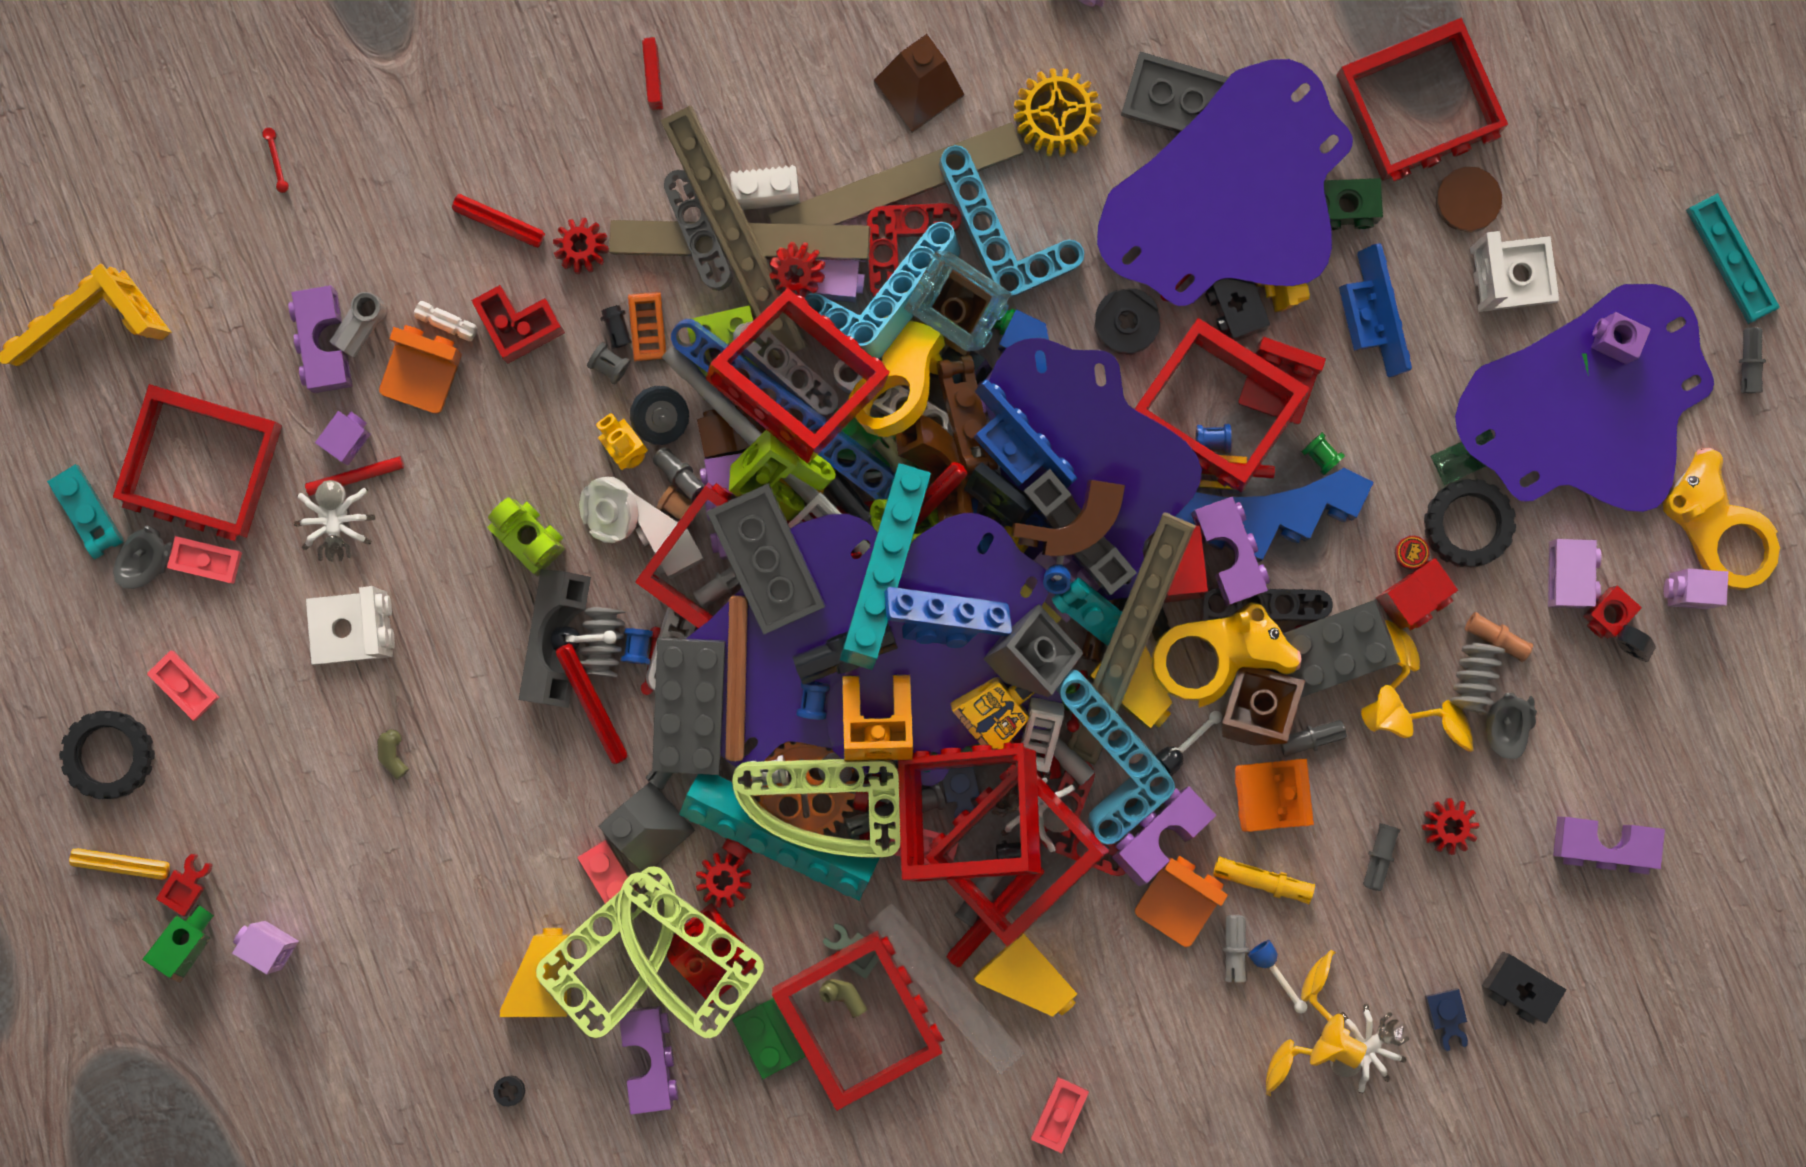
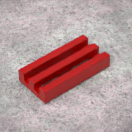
(652, 73)

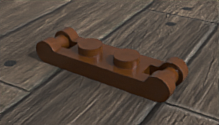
(964, 411)

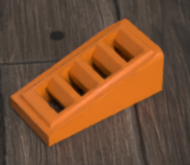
(642, 298)

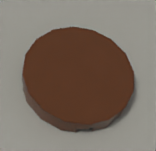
(1469, 199)

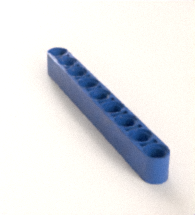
(811, 419)

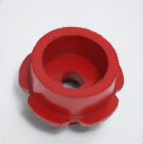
(736, 848)

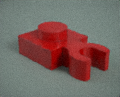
(182, 888)

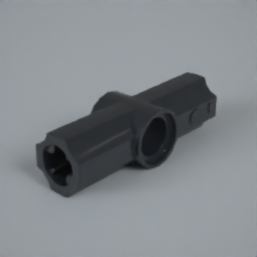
(826, 658)

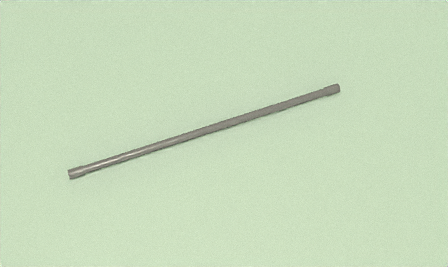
(688, 370)

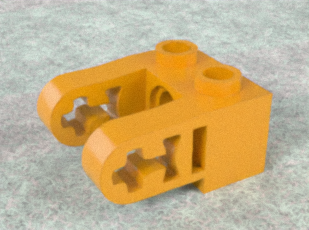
(877, 738)

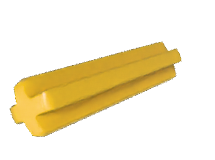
(119, 863)

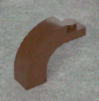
(933, 451)
(1093, 522)

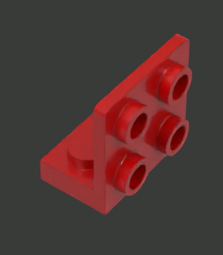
(1291, 360)
(697, 967)

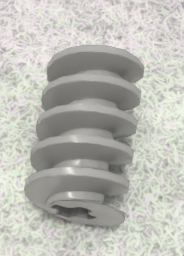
(599, 652)
(1476, 677)

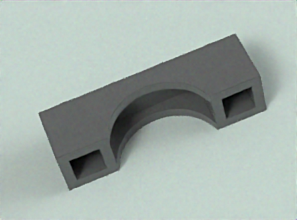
(1059, 509)
(557, 602)

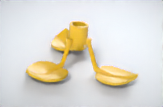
(1391, 715)
(1332, 1045)

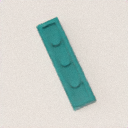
(1733, 258)

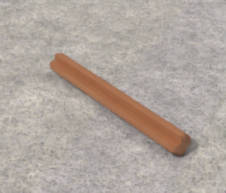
(736, 678)

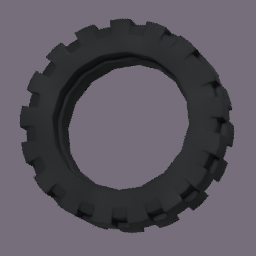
(1498, 503)
(72, 755)

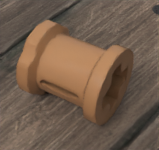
(674, 503)

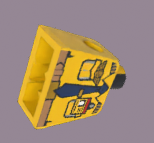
(993, 712)

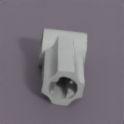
(357, 328)

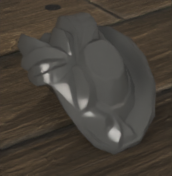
(141, 559)
(1510, 725)

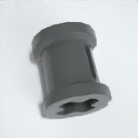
(597, 361)

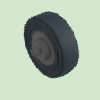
(659, 415)

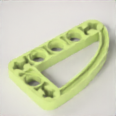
(832, 784)
(594, 943)
(702, 943)

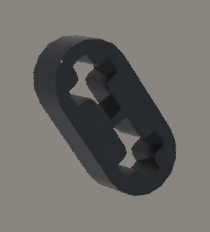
(1636, 643)

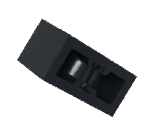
(1250, 317)
(1542, 992)

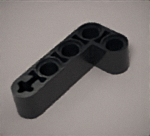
(1267, 600)

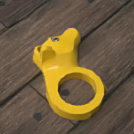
(909, 362)
(1704, 513)
(1239, 641)

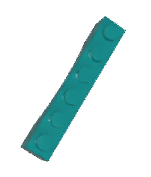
(885, 565)
(715, 807)

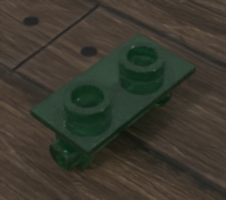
(1456, 460)

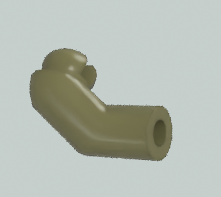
(387, 753)
(843, 992)

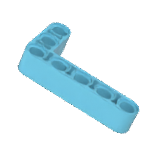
(996, 235)
(890, 299)
(1121, 750)

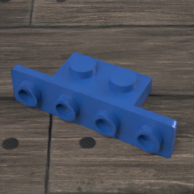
(1373, 312)
(1015, 443)
(945, 617)

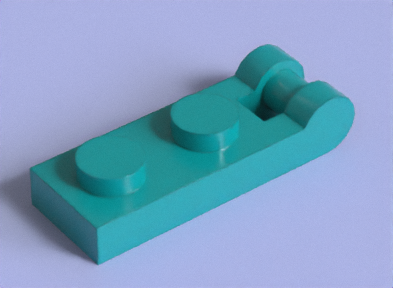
(85, 510)
(1089, 609)

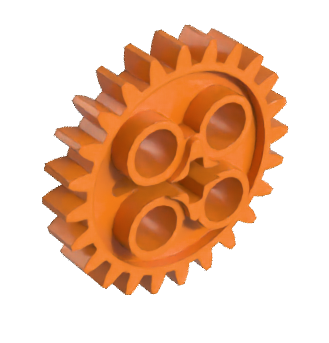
(817, 821)

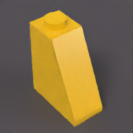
(1144, 697)
(1027, 977)
(526, 994)

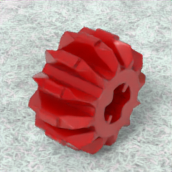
(592, 240)
(787, 278)
(1451, 813)
(717, 871)

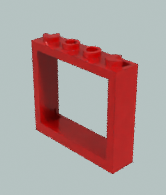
(1451, 32)
(1251, 366)
(770, 413)
(140, 443)
(663, 590)
(912, 816)
(970, 892)
(900, 978)

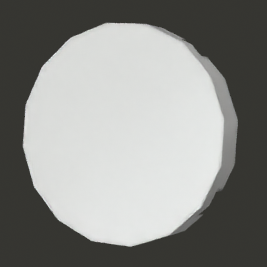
(608, 509)

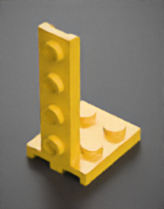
(104, 283)

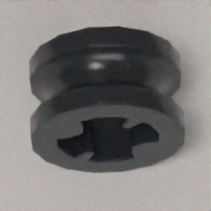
(506, 1101)

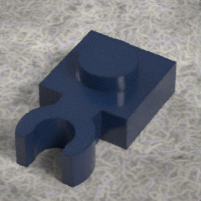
(960, 786)
(1447, 1012)

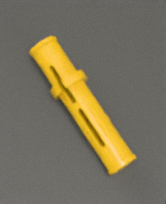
(1261, 879)

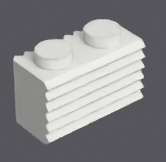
(766, 187)

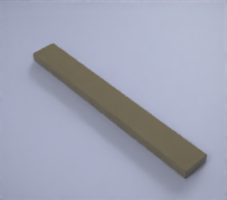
(900, 181)
(729, 222)
(667, 239)
(1135, 624)

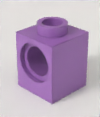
(1633, 337)
(344, 436)

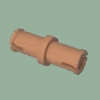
(1499, 636)

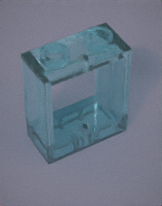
(931, 284)

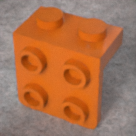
(420, 369)
(1273, 795)
(1180, 901)

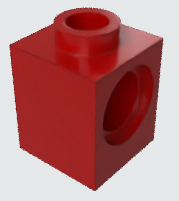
(1625, 610)

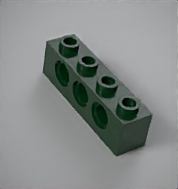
(1365, 196)

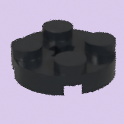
(1127, 340)

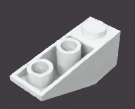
(654, 530)

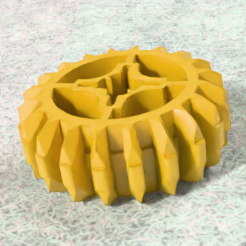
(1043, 113)

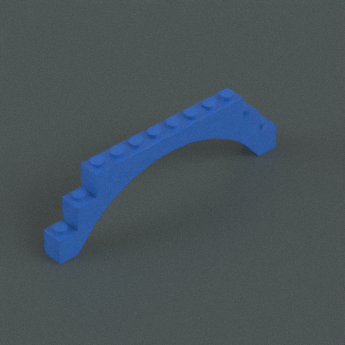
(1291, 511)

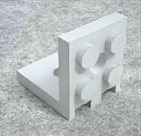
(1495, 272)
(369, 621)

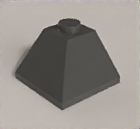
(1034, 654)
(646, 827)

